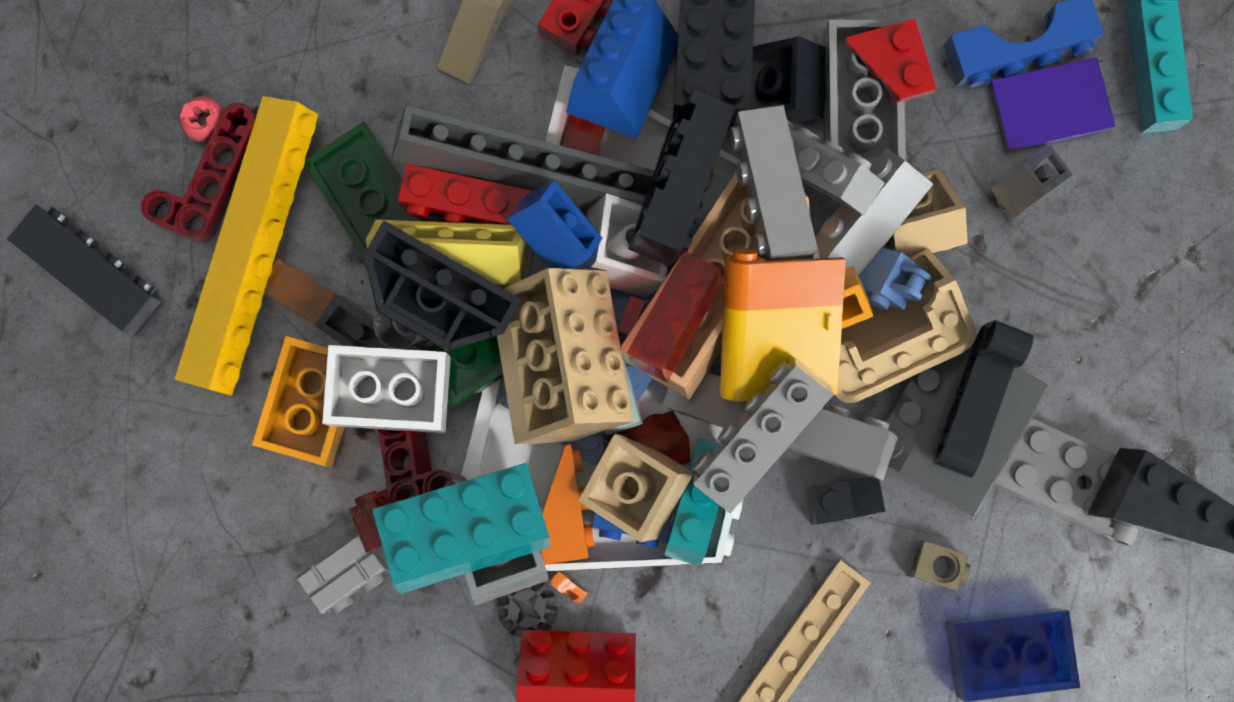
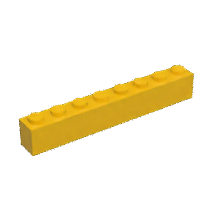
(247, 245)

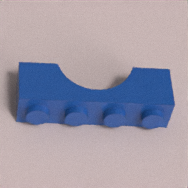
(980, 53)

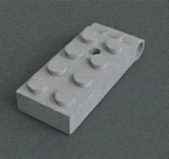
(1046, 474)

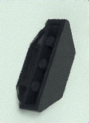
(434, 292)

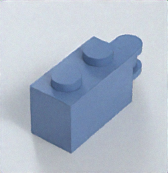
(893, 280)

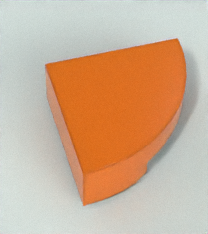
(568, 587)

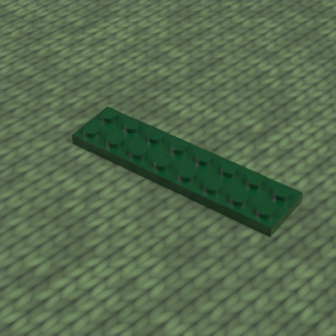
(366, 188)

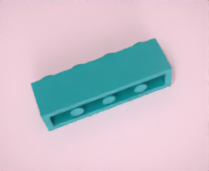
(1159, 64)

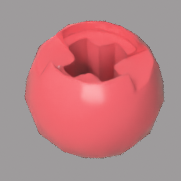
(189, 117)

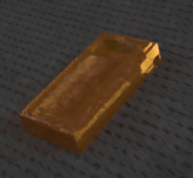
(298, 291)

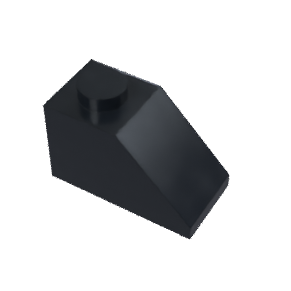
(844, 500)

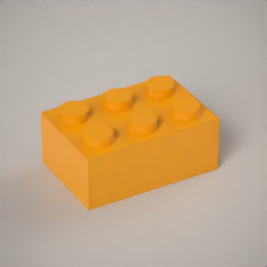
(295, 406)

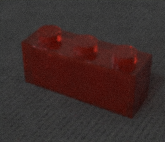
(675, 316)

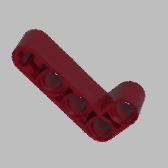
(208, 171)
(418, 473)

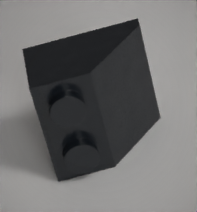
(789, 75)

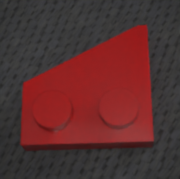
(896, 58)

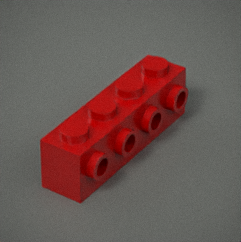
(572, 23)
(457, 197)

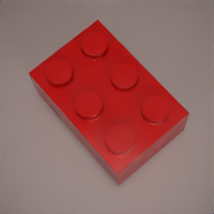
(576, 666)

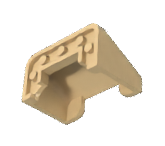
(905, 341)

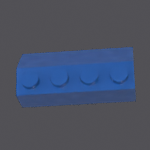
(624, 67)

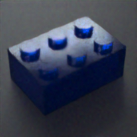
(1012, 654)

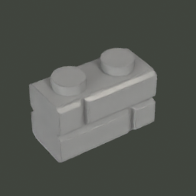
(341, 575)

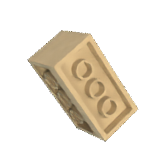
(563, 358)

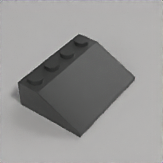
(920, 421)

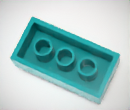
(461, 528)

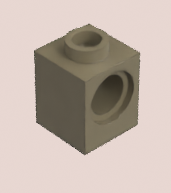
(922, 565)

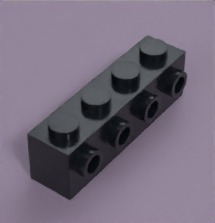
(85, 270)

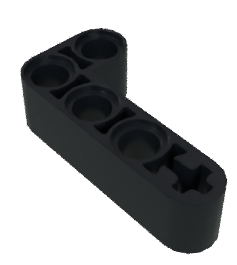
(979, 396)

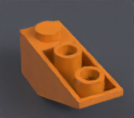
(564, 513)

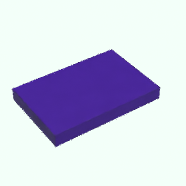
(1051, 104)

